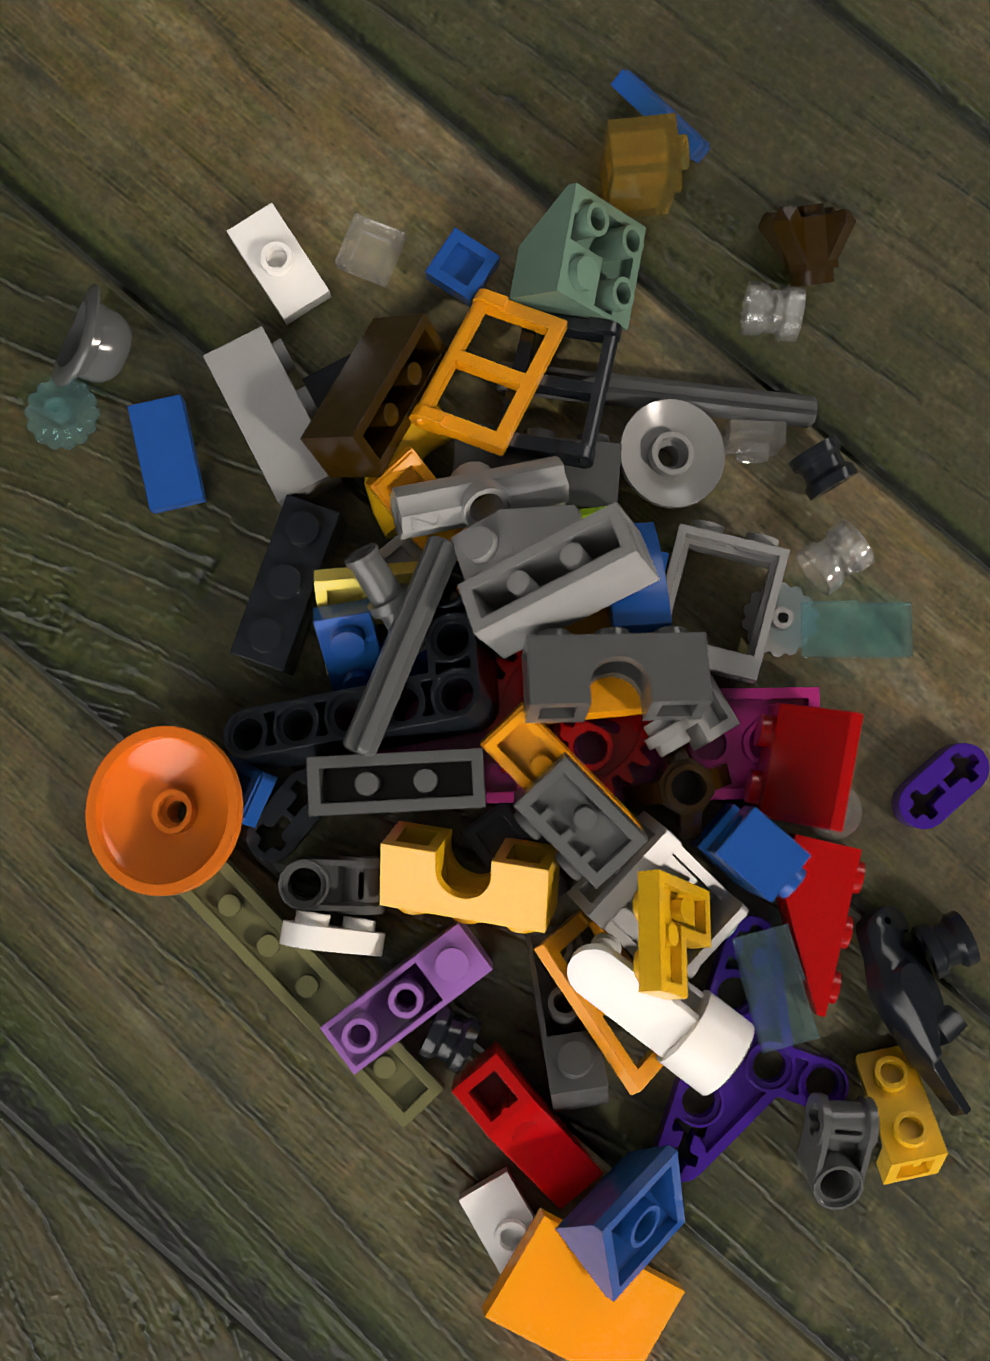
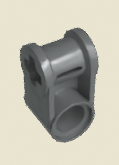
(338, 884)
(837, 1147)

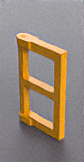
(498, 306)
(632, 1076)

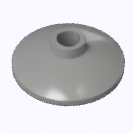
(691, 441)

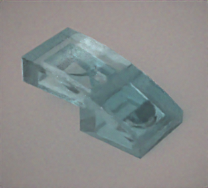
(856, 629)
(775, 988)

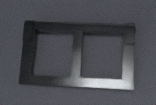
(570, 453)

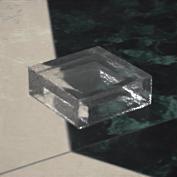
(370, 250)

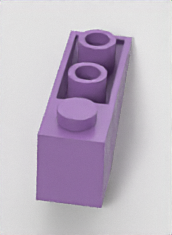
(407, 995)

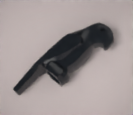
(910, 1002)

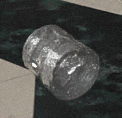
(772, 311)
(835, 557)

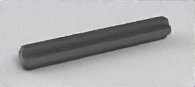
(401, 647)

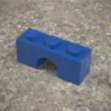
(752, 852)

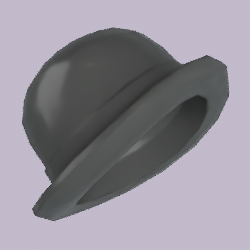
(95, 343)

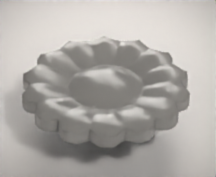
(786, 621)

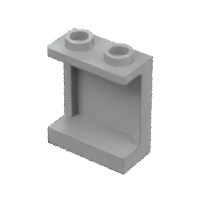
(612, 901)

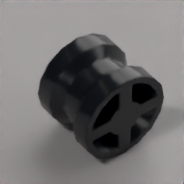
(823, 467)
(945, 944)
(450, 1039)

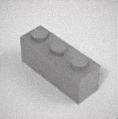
(270, 413)
(558, 580)

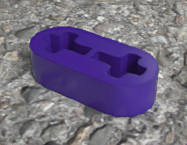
(948, 795)

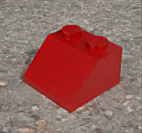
(804, 764)

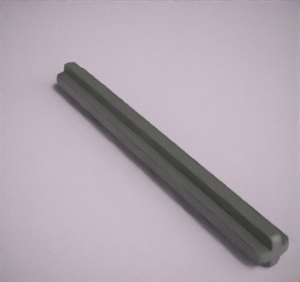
(713, 399)

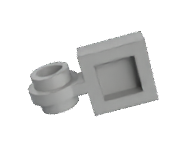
(672, 734)

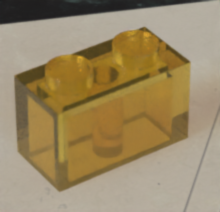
(643, 164)

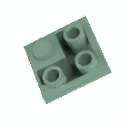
(580, 259)

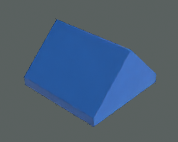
(627, 1218)

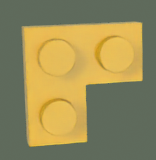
(670, 920)

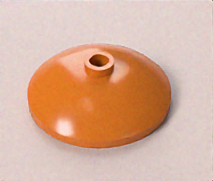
(136, 807)

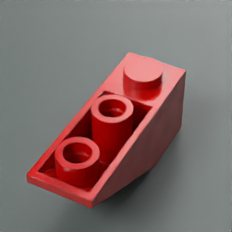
(820, 915)
(524, 1125)

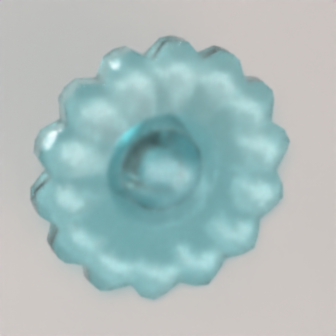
(62, 414)

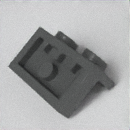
(579, 821)

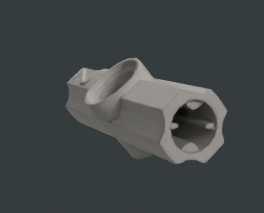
(450, 502)

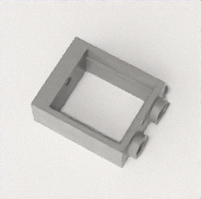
(754, 550)

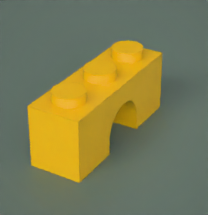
(425, 877)

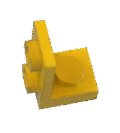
(906, 1121)

